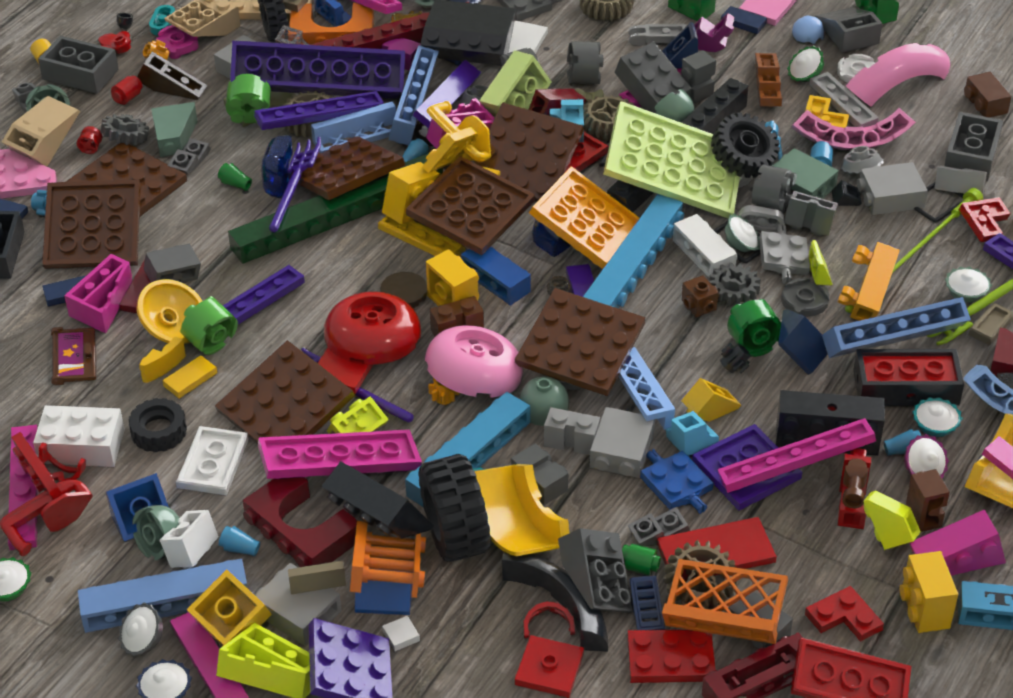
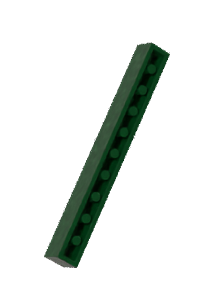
(310, 218)

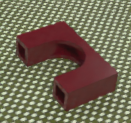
(309, 546)

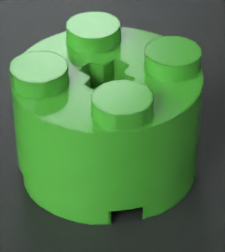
(245, 96)
(208, 325)

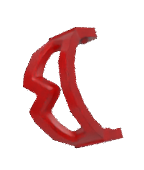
(45, 456)
(551, 607)

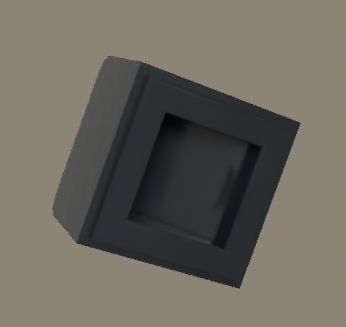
(846, 194)

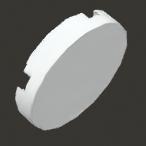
(850, 66)

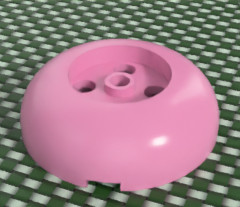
(474, 361)

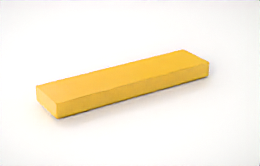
(420, 236)

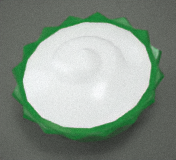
(806, 64)
(13, 578)

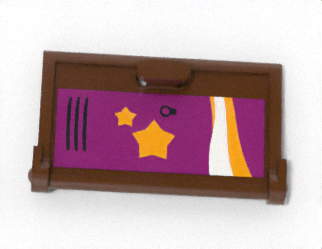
(70, 355)

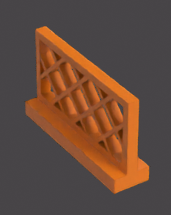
(719, 622)

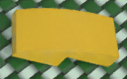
(161, 362)

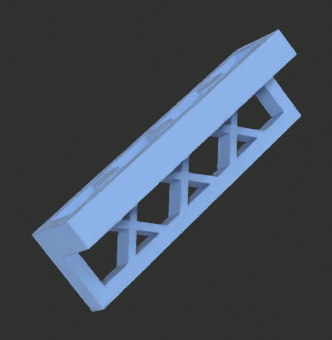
(356, 123)
(650, 391)

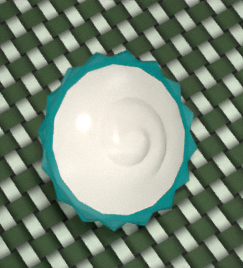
(937, 417)

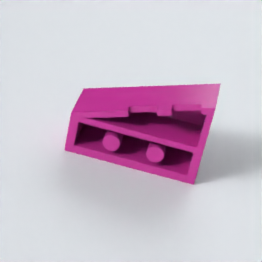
(474, 108)
(99, 293)
(964, 544)

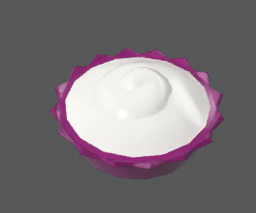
(926, 454)

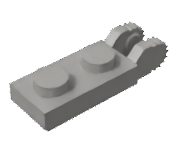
(654, 33)

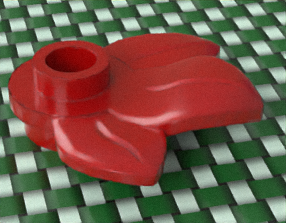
(119, 42)

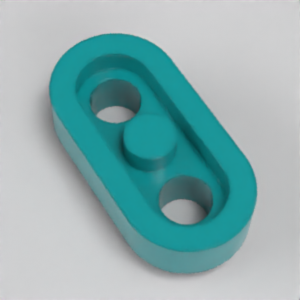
(158, 21)

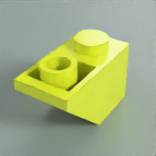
(892, 520)

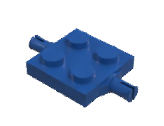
(676, 480)

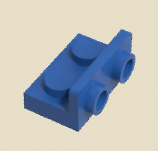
(332, 12)

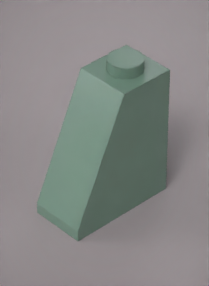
(174, 126)

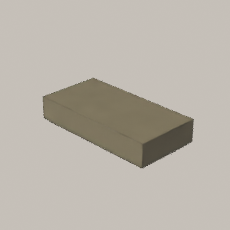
(988, 325)
(317, 577)

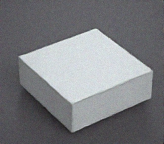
(401, 633)

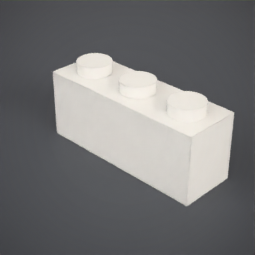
(703, 244)

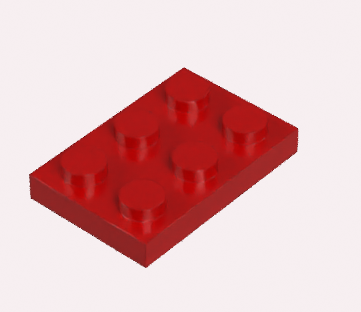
(669, 655)

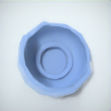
(808, 29)

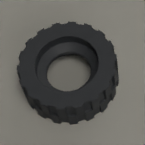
(154, 410)

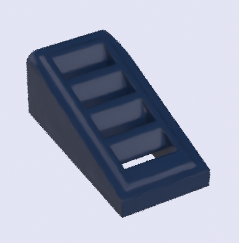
(645, 588)

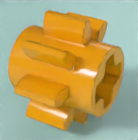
(157, 47)
(441, 393)

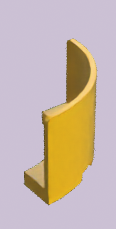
(988, 478)
(515, 513)

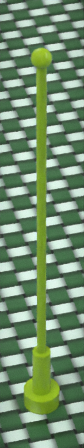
(971, 195)

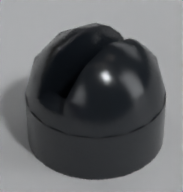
(124, 20)

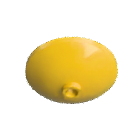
(164, 301)

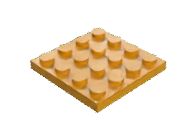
(585, 216)

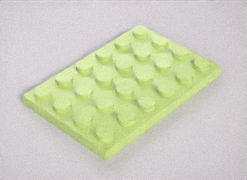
(669, 160)

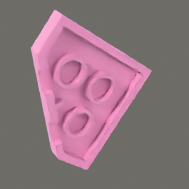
(22, 175)

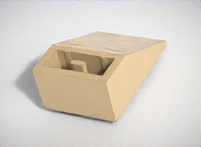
(206, 18)
(41, 130)

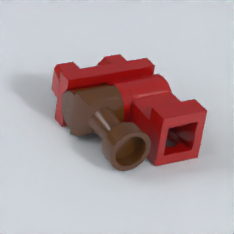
(853, 488)

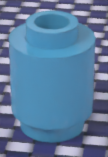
(823, 152)

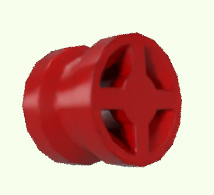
(89, 140)

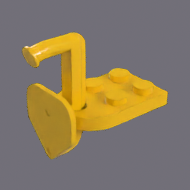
(467, 140)

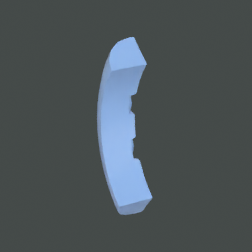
(990, 389)

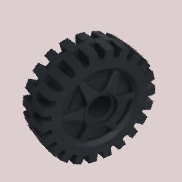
(273, 17)
(744, 144)

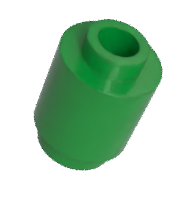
(640, 559)

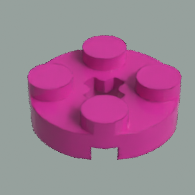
(177, 41)

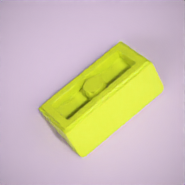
(818, 265)

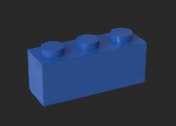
(499, 274)

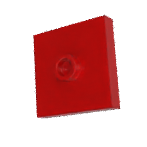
(549, 666)

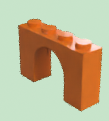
(361, 19)

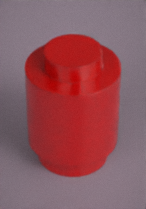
(126, 89)

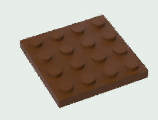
(531, 147)
(130, 163)
(348, 167)
(470, 205)
(91, 222)
(580, 341)
(285, 396)

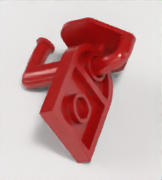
(55, 504)

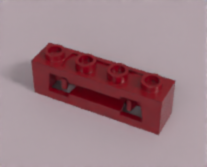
(759, 672)

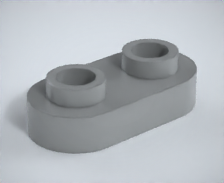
(762, 218)

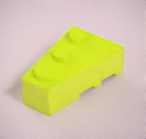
(265, 662)

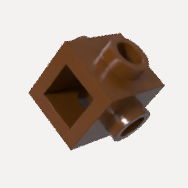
(699, 296)

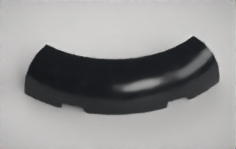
(543, 573)

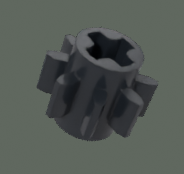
(735, 358)

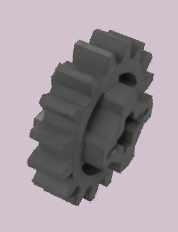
(124, 129)
(733, 283)

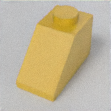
(709, 400)

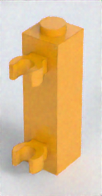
(874, 283)

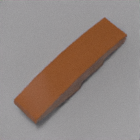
(768, 79)

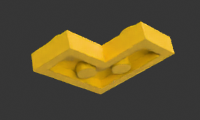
(820, 107)

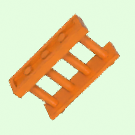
(367, 547)

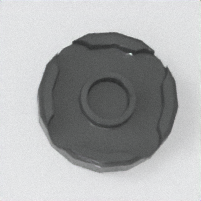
(805, 297)

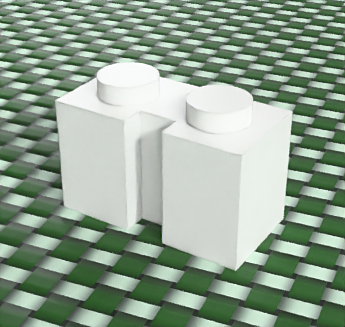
(190, 539)

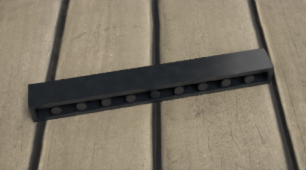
(724, 101)

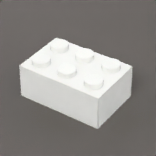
(81, 433)

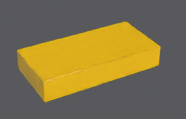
(189, 376)

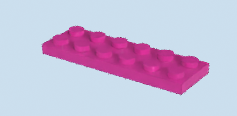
(322, 453)

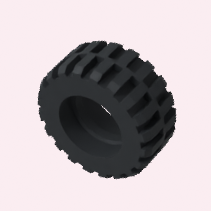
(454, 507)

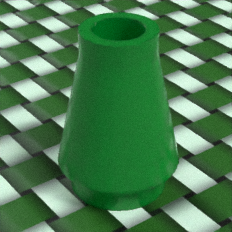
(232, 176)

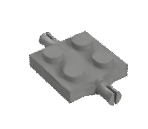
(784, 253)

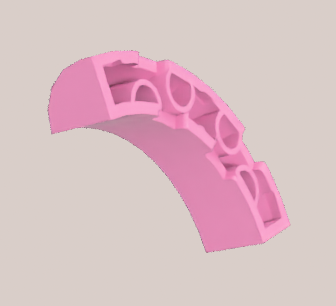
(897, 67)
(850, 137)

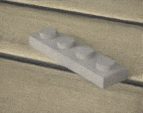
(843, 100)

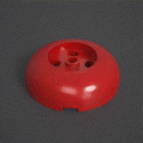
(372, 328)

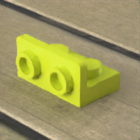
(362, 417)

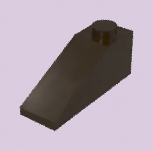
(169, 79)

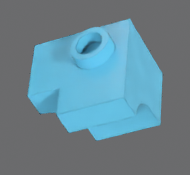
(570, 111)
(691, 433)

